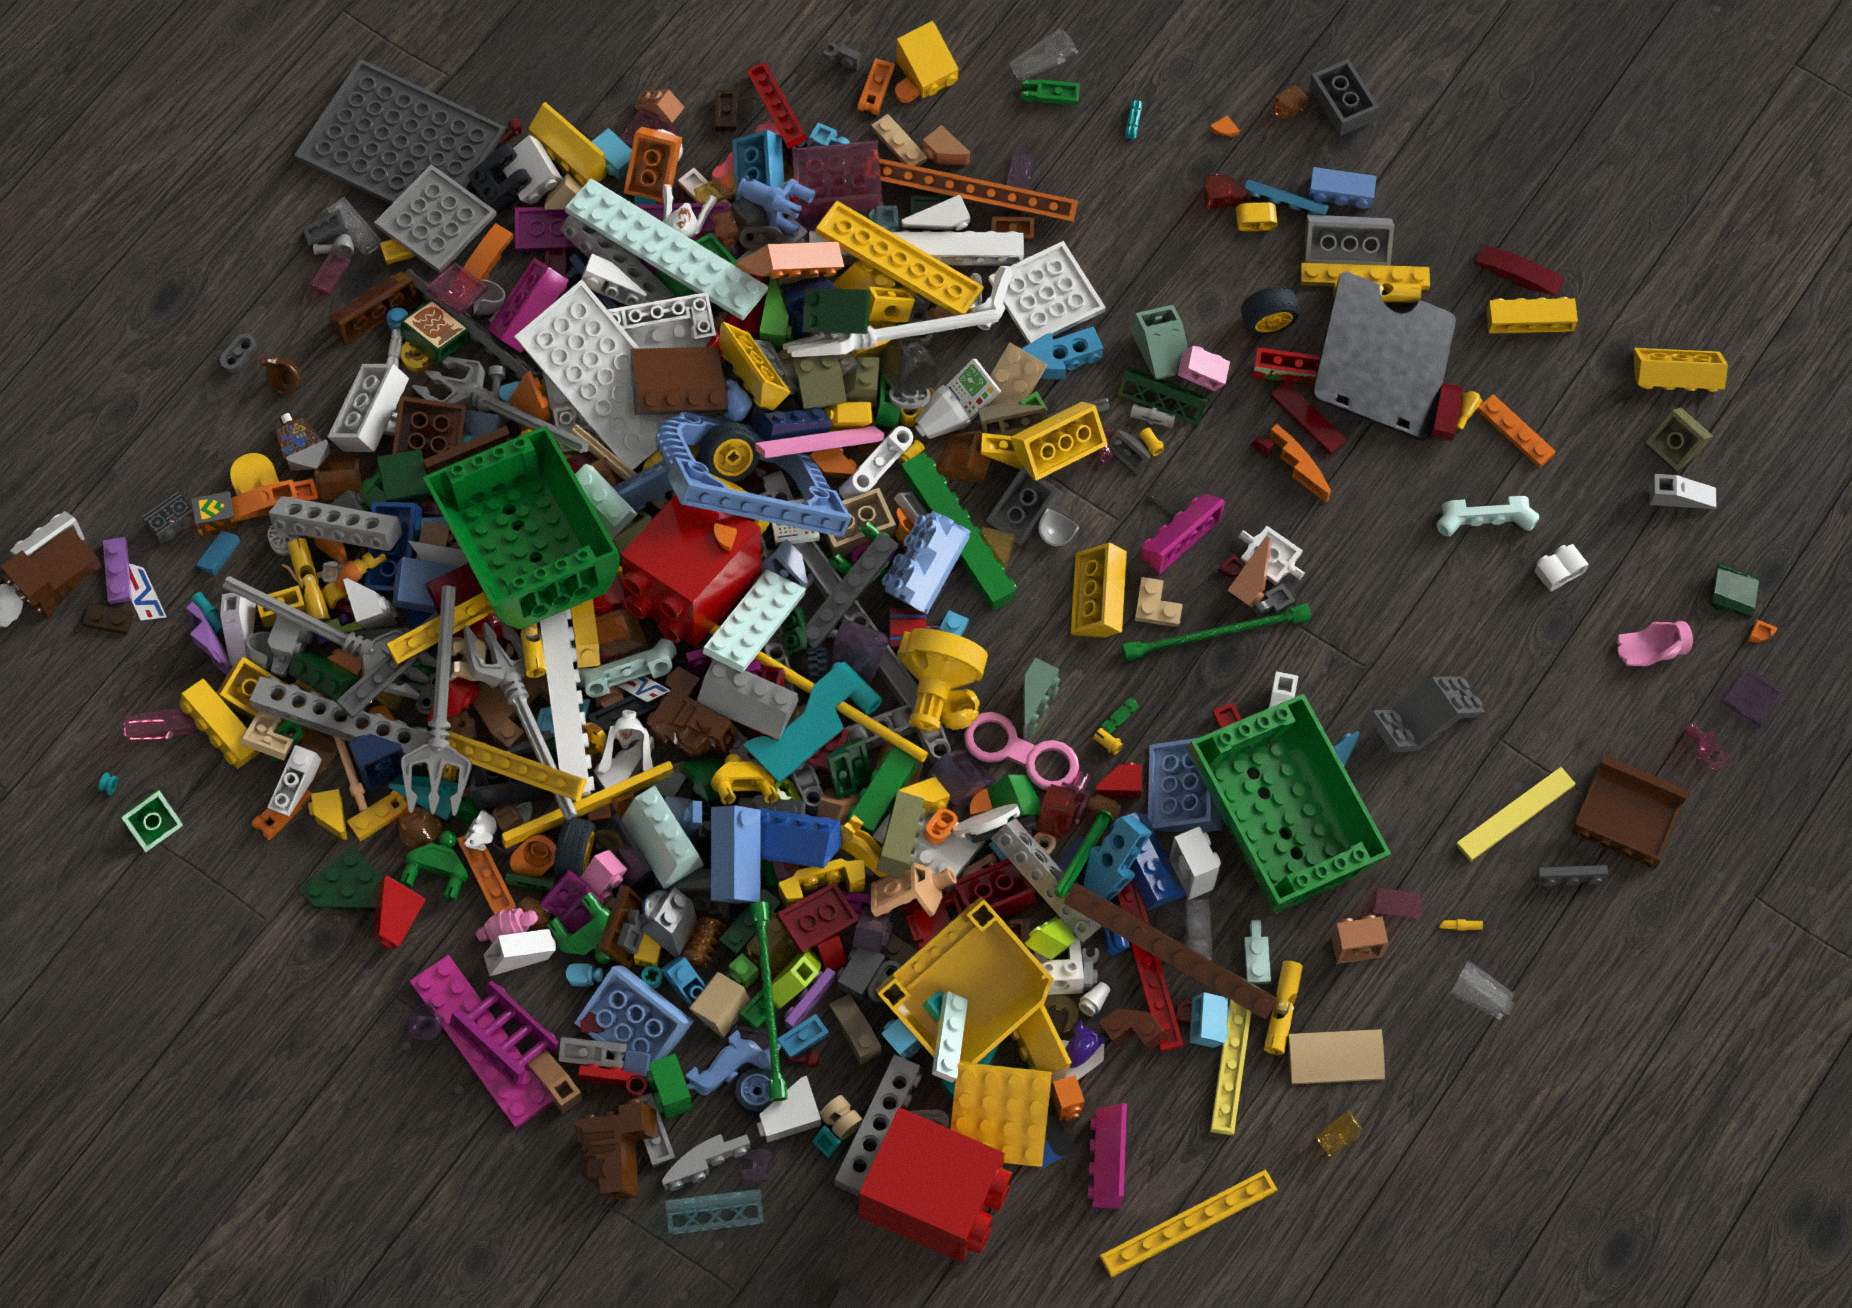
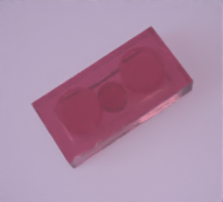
(330, 273)

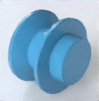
(394, 318)

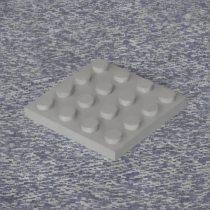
(435, 218)

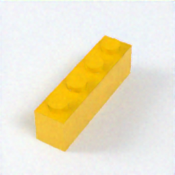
(1531, 315)
(217, 722)

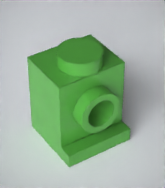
(743, 971)

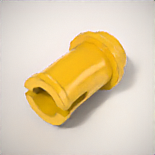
(1154, 445)
(912, 451)
(1109, 742)

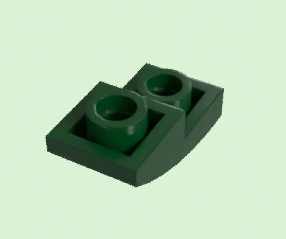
(795, 632)

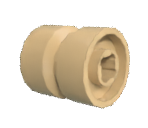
(840, 1116)

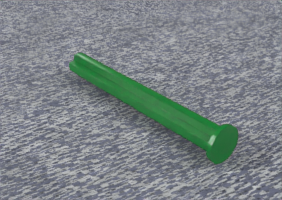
(1103, 819)

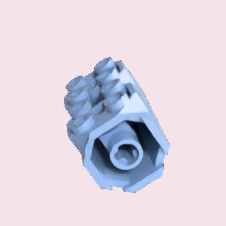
(929, 558)

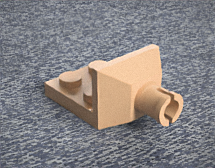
(916, 883)

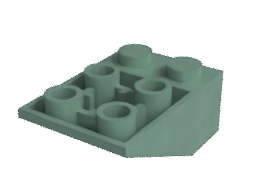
(1160, 340)
(1039, 686)

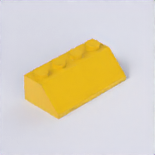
(568, 146)
(752, 367)
(1680, 369)
(1059, 440)
(1098, 591)

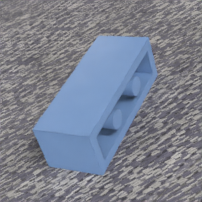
(1342, 188)

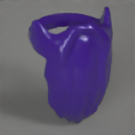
(1082, 1045)

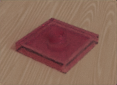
(457, 288)

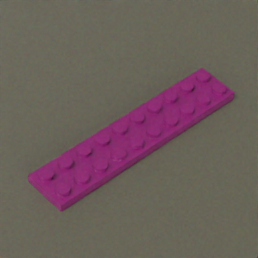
(540, 228)

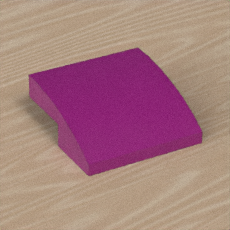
(565, 902)

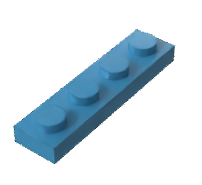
(1295, 202)

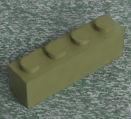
(900, 835)

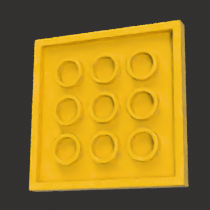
(1003, 1109)

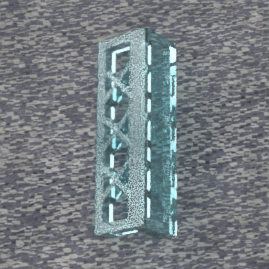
(711, 1203)

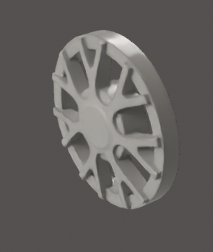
(910, 397)

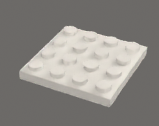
(1049, 294)

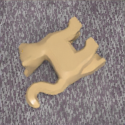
(461, 669)

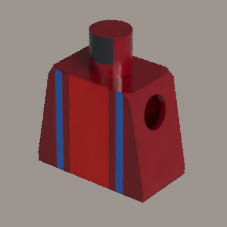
(905, 620)

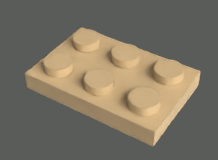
(1016, 375)

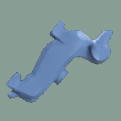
(728, 1063)

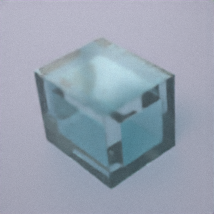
(885, 217)

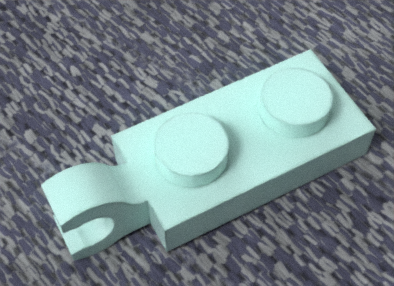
(1257, 955)

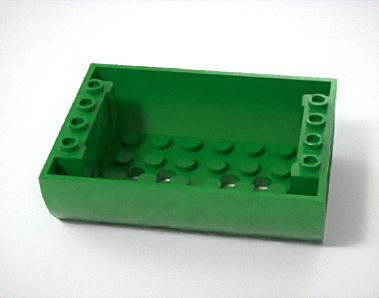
(557, 521)
(1305, 797)

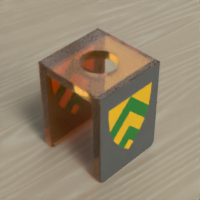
(214, 513)

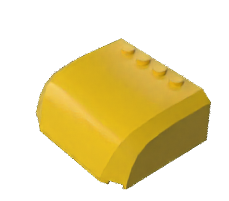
(977, 961)

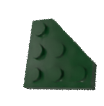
(344, 884)

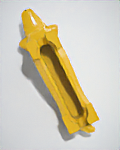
(861, 845)

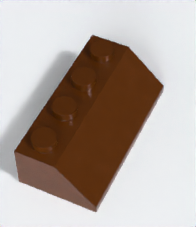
(372, 308)

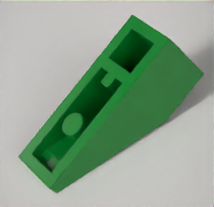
(885, 413)

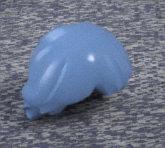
(737, 402)

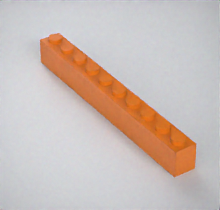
(978, 190)

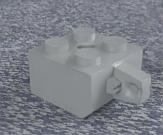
(286, 640)

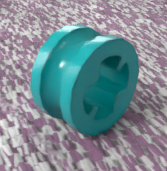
(108, 784)
(649, 969)

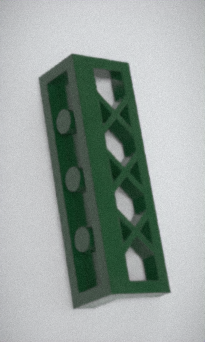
(1166, 388)

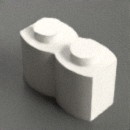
(1560, 567)

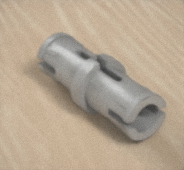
(1152, 416)

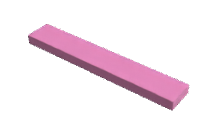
(819, 441)

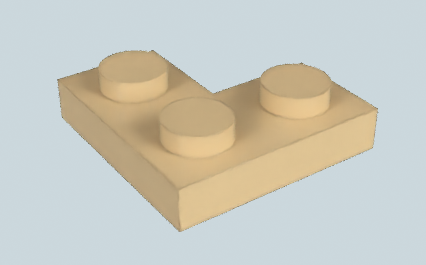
(1152, 609)
(262, 736)

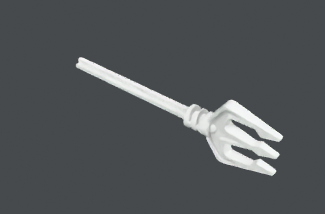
(843, 343)

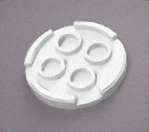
(986, 821)

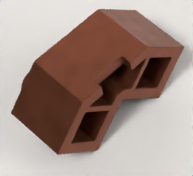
(1125, 1023)

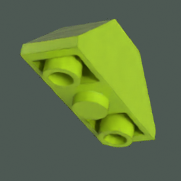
(1051, 938)
(795, 977)

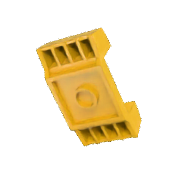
(813, 877)

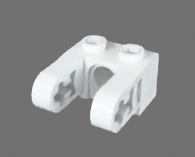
(1067, 973)

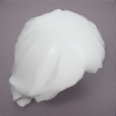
(9, 605)

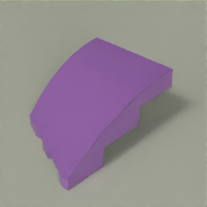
(207, 640)

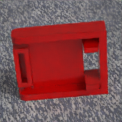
(925, 927)

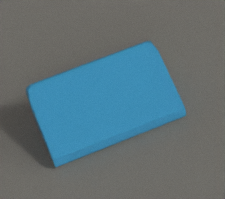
(218, 552)

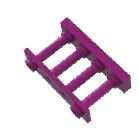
(497, 1053)

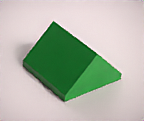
(1015, 790)
(151, 820)

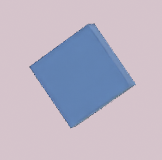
(637, 1062)

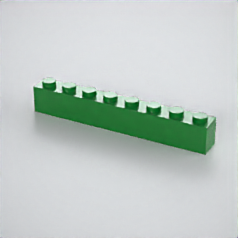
(976, 556)

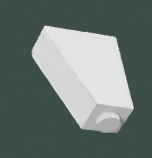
(519, 950)
(792, 1115)

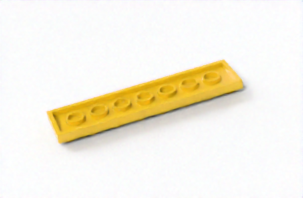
(899, 259)

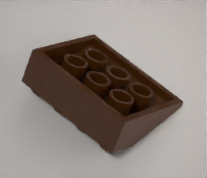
(677, 381)
(428, 426)

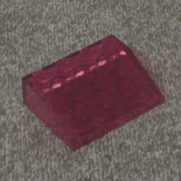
(839, 174)

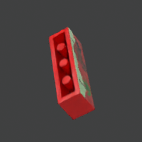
(1285, 366)

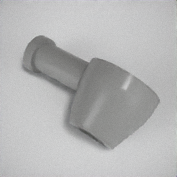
(342, 245)

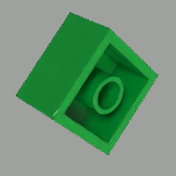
(670, 1086)

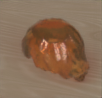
(419, 828)

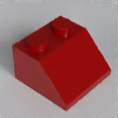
(460, 696)

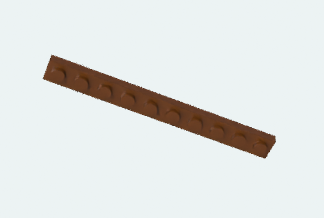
(1170, 950)

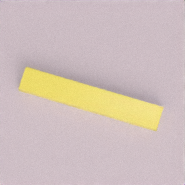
(1515, 814)
(1231, 1070)

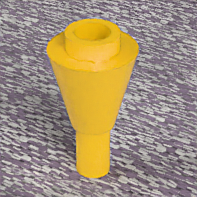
(1469, 404)

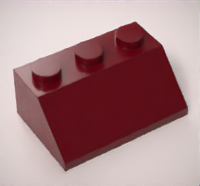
(999, 886)

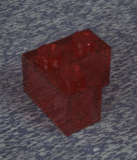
(1056, 811)

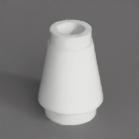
(1094, 999)

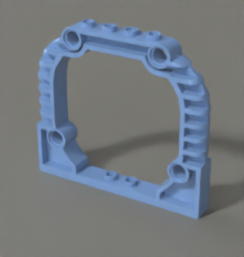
(695, 487)

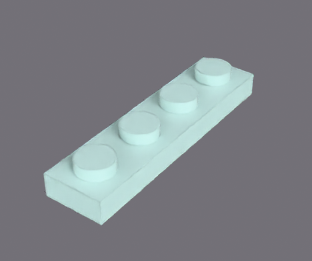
(949, 1036)

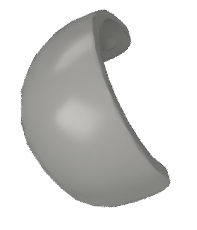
(490, 301)
(1056, 528)
(258, 650)

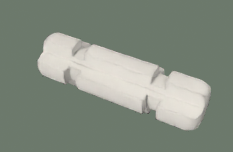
(395, 348)

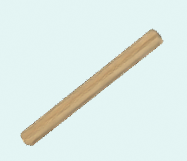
(613, 462)

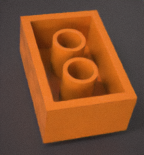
(652, 163)

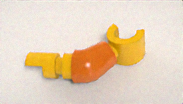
(352, 570)

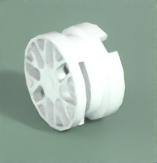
(280, 539)

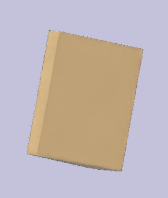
(562, 194)
(720, 1003)

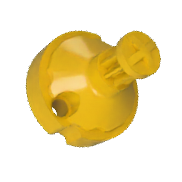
(939, 664)

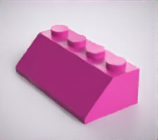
(530, 297)
(1182, 532)
(1108, 1156)

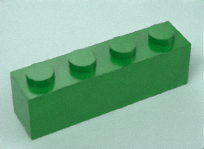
(880, 795)

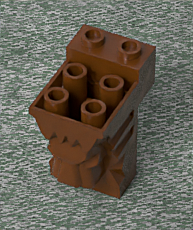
(50, 571)
(688, 724)
(611, 1146)

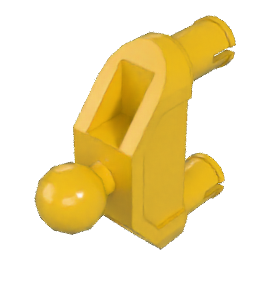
(743, 776)

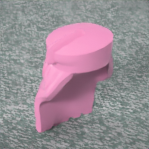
(1655, 643)

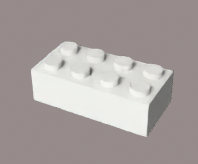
(368, 407)

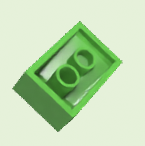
(775, 319)

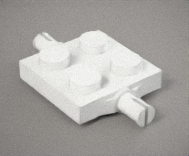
(1282, 554)

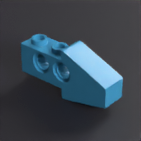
(1046, 349)
(1110, 877)

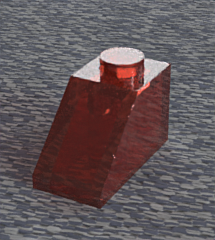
(1224, 192)

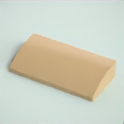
(1336, 1056)

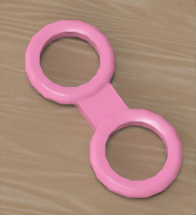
(1020, 751)

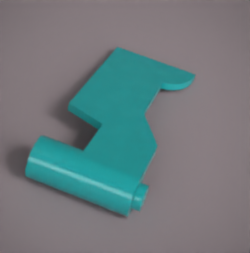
(816, 725)

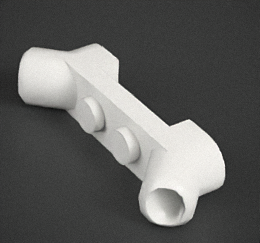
(877, 462)

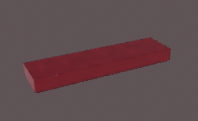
(1308, 418)

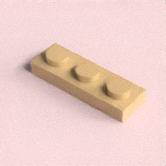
(898, 141)

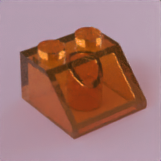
(963, 458)
(338, 476)

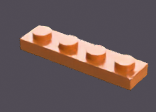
(1516, 431)
(488, 878)

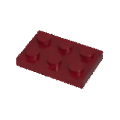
(817, 918)

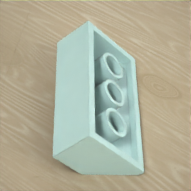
(660, 838)

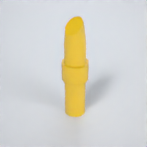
(1461, 925)

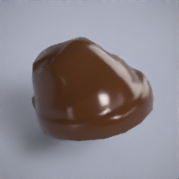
(281, 374)

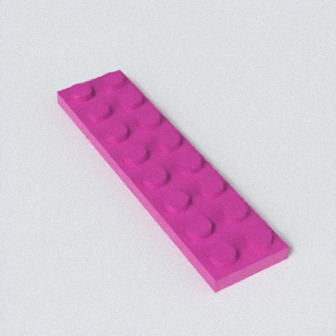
(448, 990)

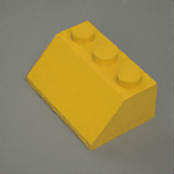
(1042, 1045)

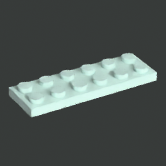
(754, 621)

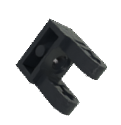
(488, 182)

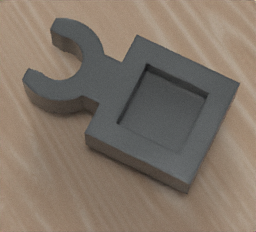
(631, 933)

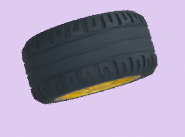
(1270, 310)
(729, 451)
(574, 846)

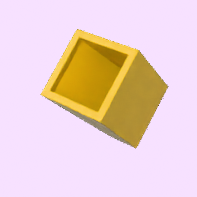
(926, 60)

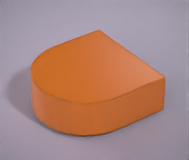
(906, 91)

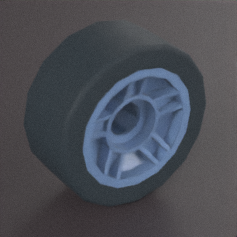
(747, 1085)

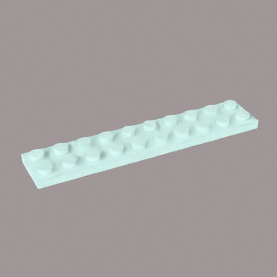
(666, 249)

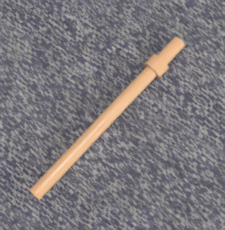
(356, 788)

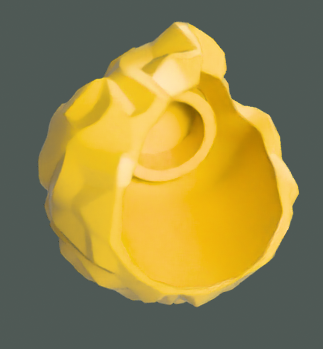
(960, 709)

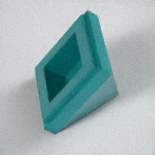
(826, 1141)

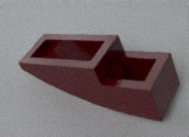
(1447, 412)

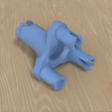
(776, 201)

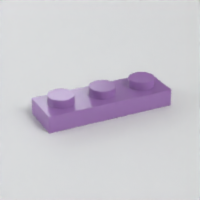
(117, 570)
(809, 998)

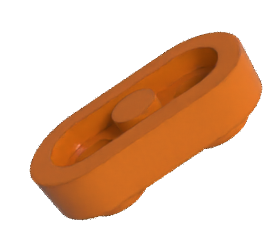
(940, 826)

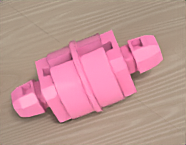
(506, 923)

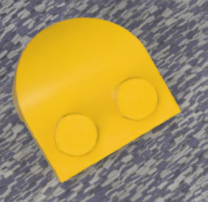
(252, 472)

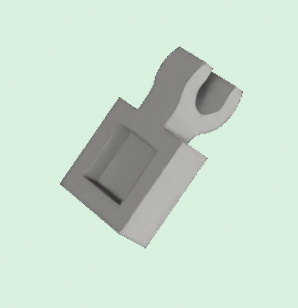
(1090, 974)

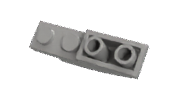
(695, 1163)

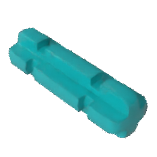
(1133, 119)

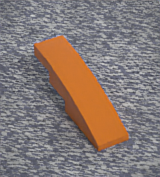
(488, 252)
(1305, 469)

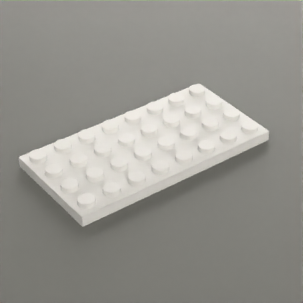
(591, 366)

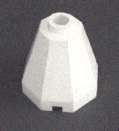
(941, 415)

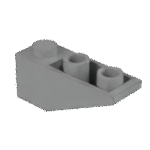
(1681, 492)

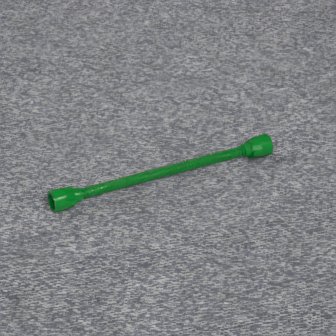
(1296, 614)
(777, 1086)

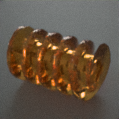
(701, 942)

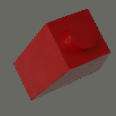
(395, 912)

